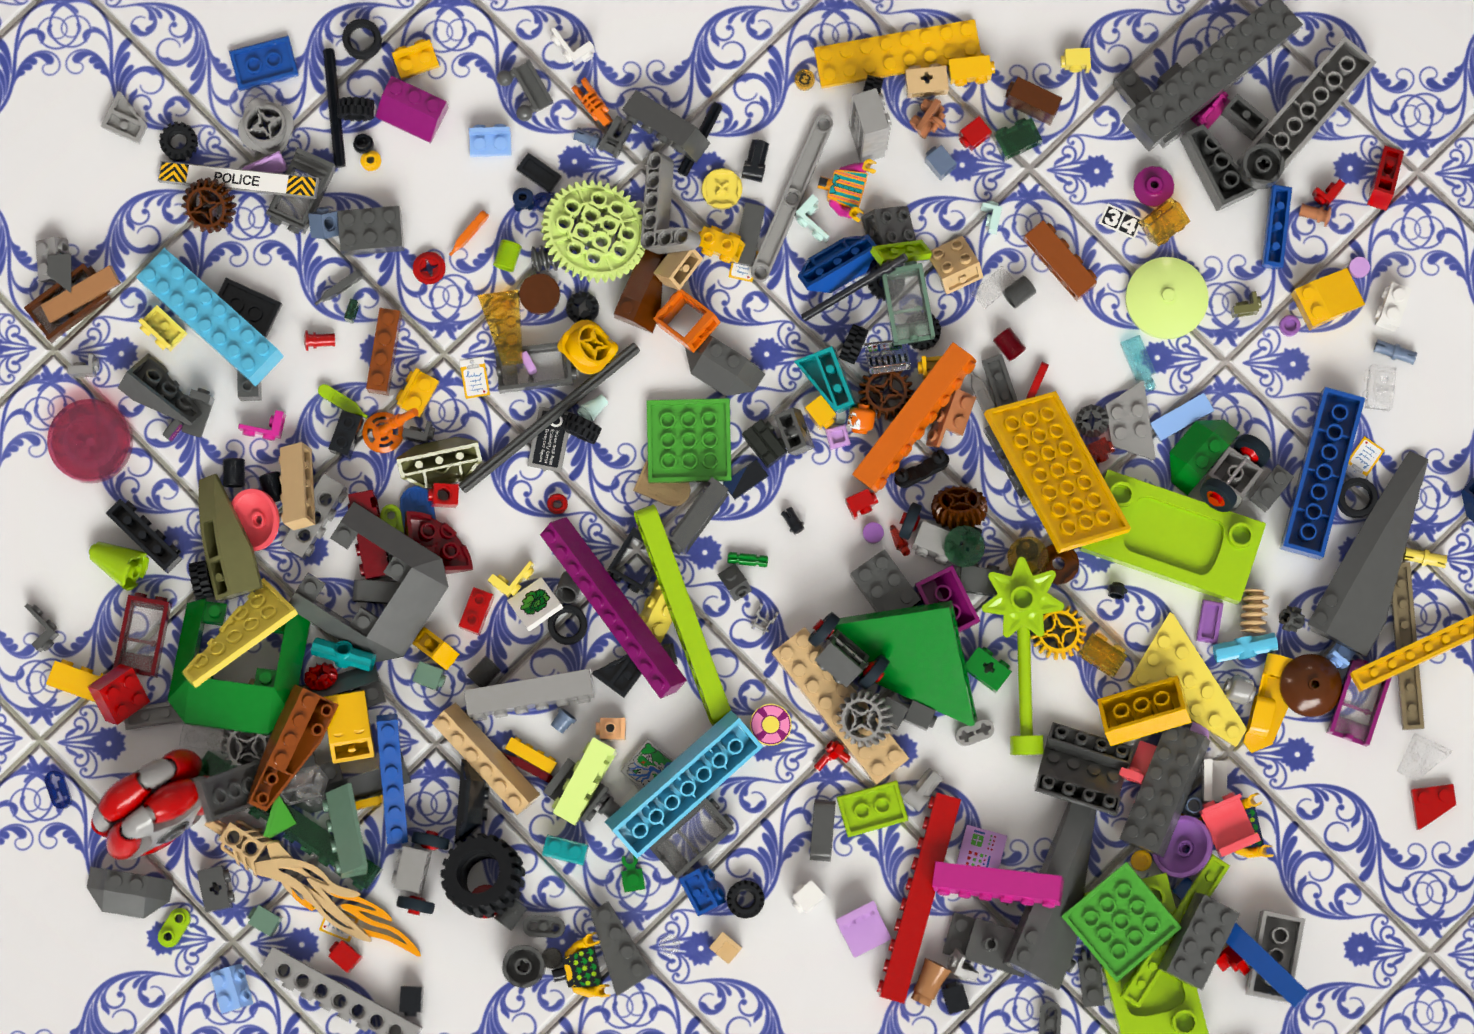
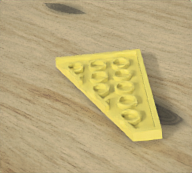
(1173, 655)

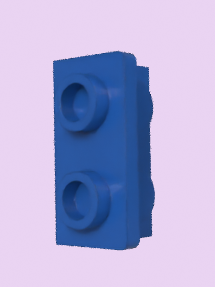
(702, 890)

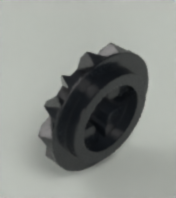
(578, 298)

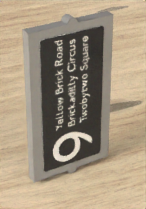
(550, 445)

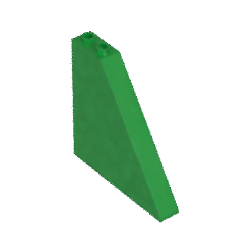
(922, 654)

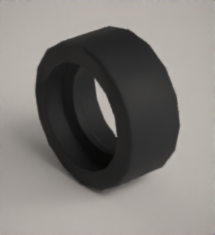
(356, 24)
(1373, 497)
(575, 638)

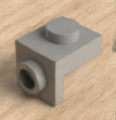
(959, 968)

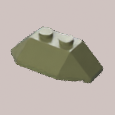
(439, 461)

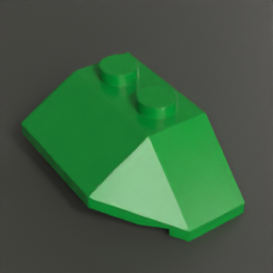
(1199, 451)

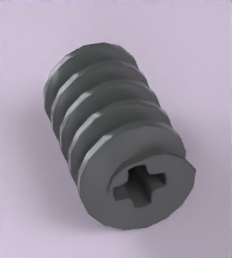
(543, 259)

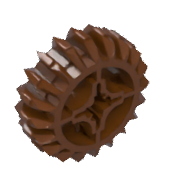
(205, 189)
(894, 396)
(959, 507)

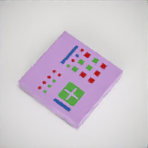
(981, 848)

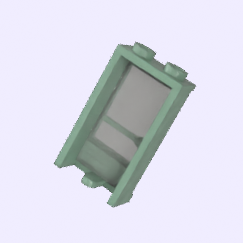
(908, 304)

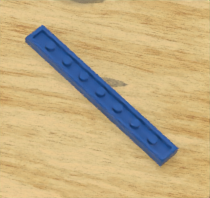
(1258, 958)

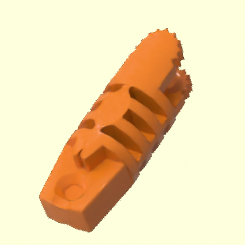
(593, 103)

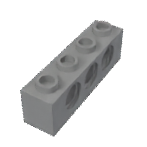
(324, 487)

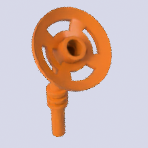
(386, 430)

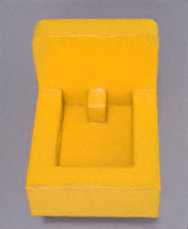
(926, 365)

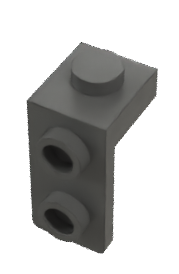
(204, 403)
(45, 640)

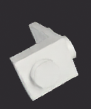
(583, 53)

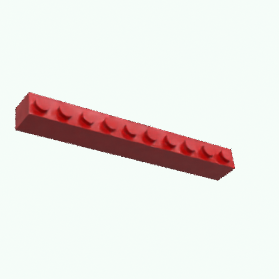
(919, 899)

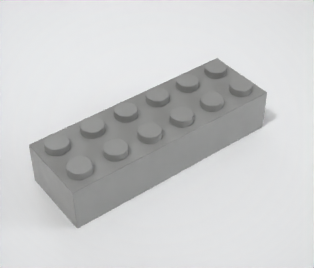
(869, 125)
(528, 694)

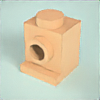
(619, 728)

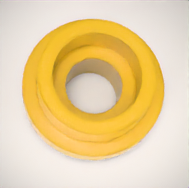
(373, 166)

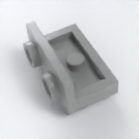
(46, 247)

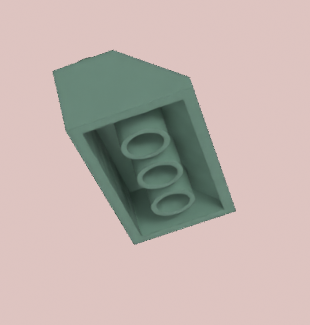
(346, 832)

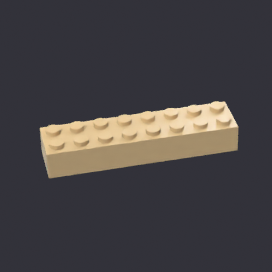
(825, 696)

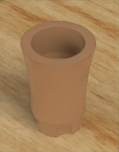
(929, 982)

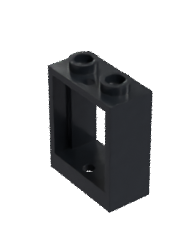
(618, 576)

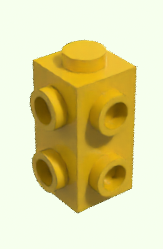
(970, 69)
(720, 244)

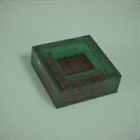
(351, 311)

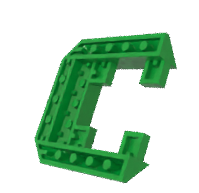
(230, 703)

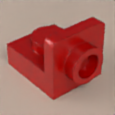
(1332, 192)
(1230, 958)

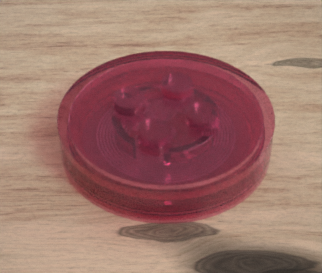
(90, 441)

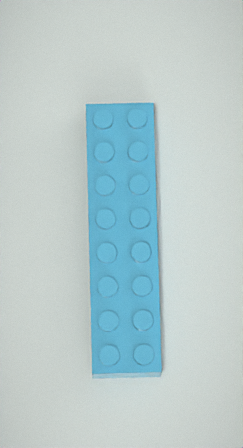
(210, 317)
(684, 784)

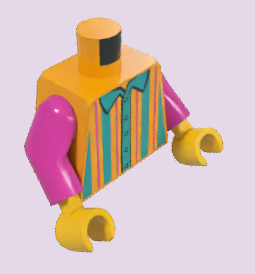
(847, 188)

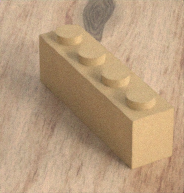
(297, 486)

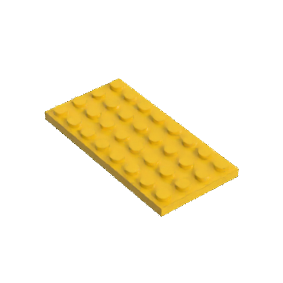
(1057, 471)

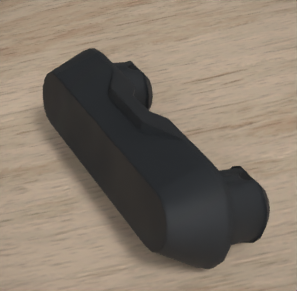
(915, 474)

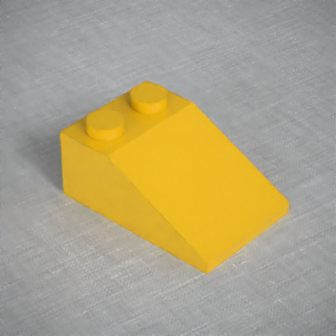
(1327, 298)

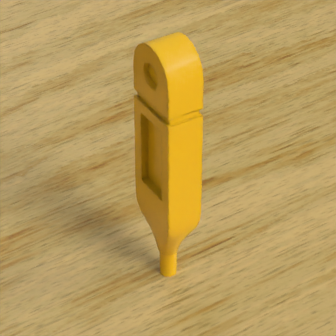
(369, 802)

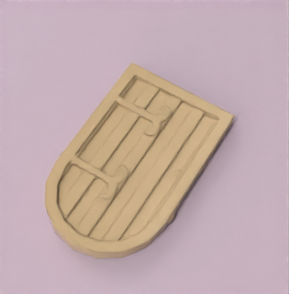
(667, 493)

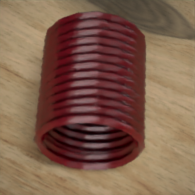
(1009, 344)

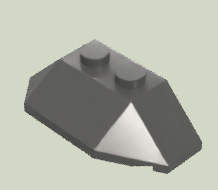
(723, 368)
(128, 892)

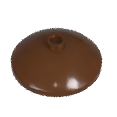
(1297, 687)

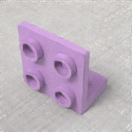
(863, 929)

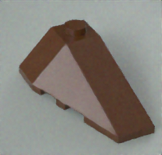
(642, 294)

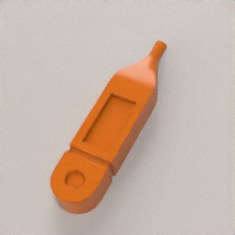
(470, 231)

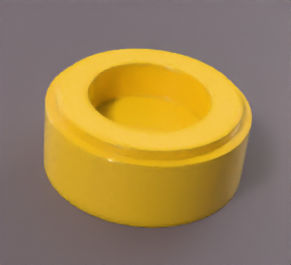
(1141, 860)

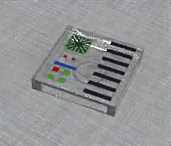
(885, 357)

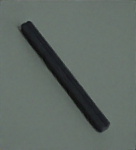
(333, 96)

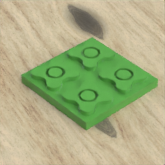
(688, 440)
(1121, 922)

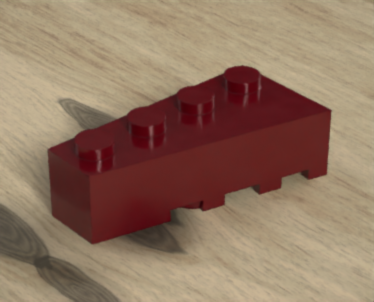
(373, 557)

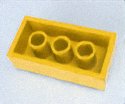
(1144, 710)

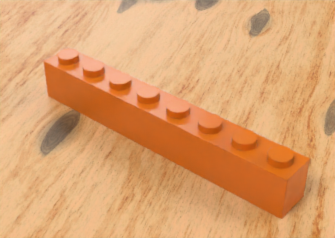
(915, 417)

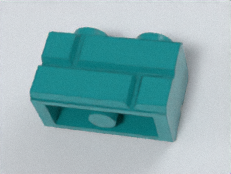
(565, 850)

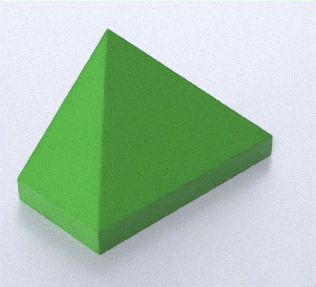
(279, 819)

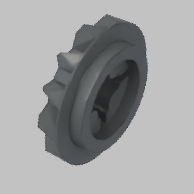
(1099, 427)

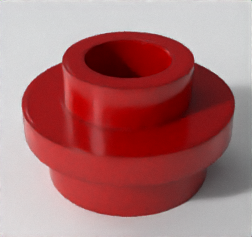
(557, 497)

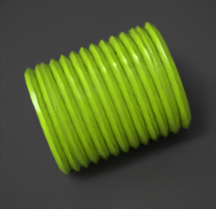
(507, 255)

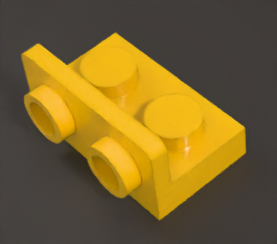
(415, 59)
(417, 391)

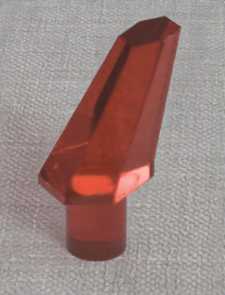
(900, 543)

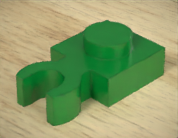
(632, 878)

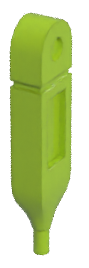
(340, 400)

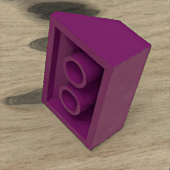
(411, 109)
(946, 587)

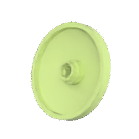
(1166, 298)

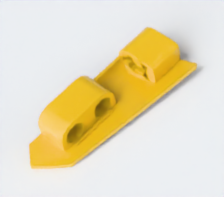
(1267, 707)

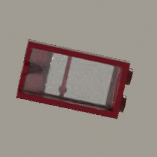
(143, 633)

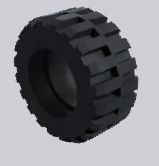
(465, 857)

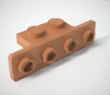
(951, 417)

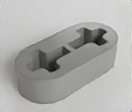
(976, 737)

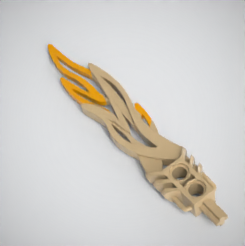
(283, 860)

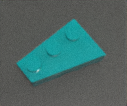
(829, 378)

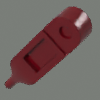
(529, 768)

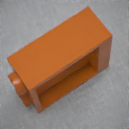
(699, 332)

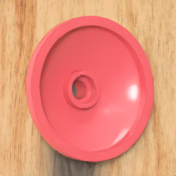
(250, 508)

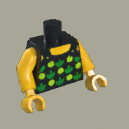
(582, 969)

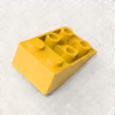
(350, 728)

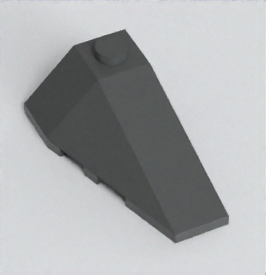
(152, 387)

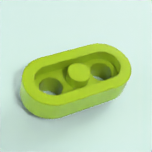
(397, 522)
(173, 927)

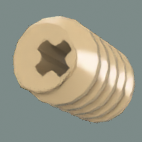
(1253, 611)

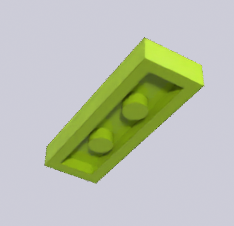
(914, 250)

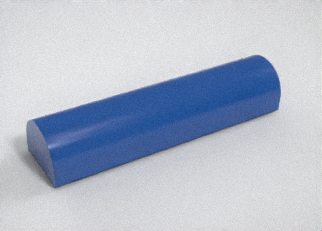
(1276, 227)

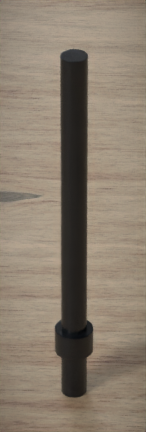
(887, 268)

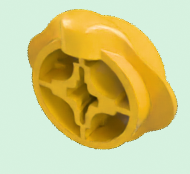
(587, 347)

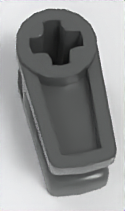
(612, 144)

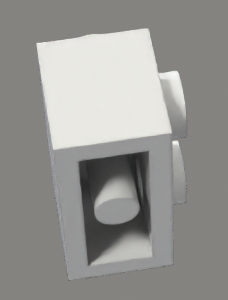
(1393, 306)
(807, 896)

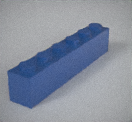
(392, 778)

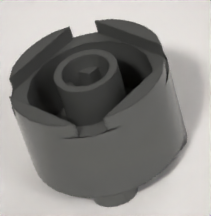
(1272, 162)
(513, 960)

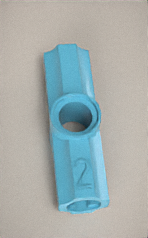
(1245, 647)

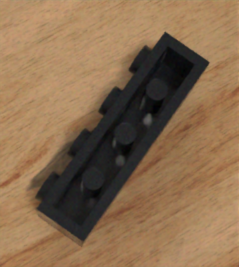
(145, 537)

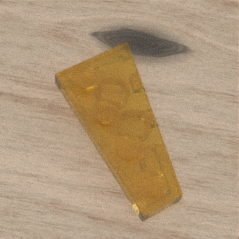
(504, 322)

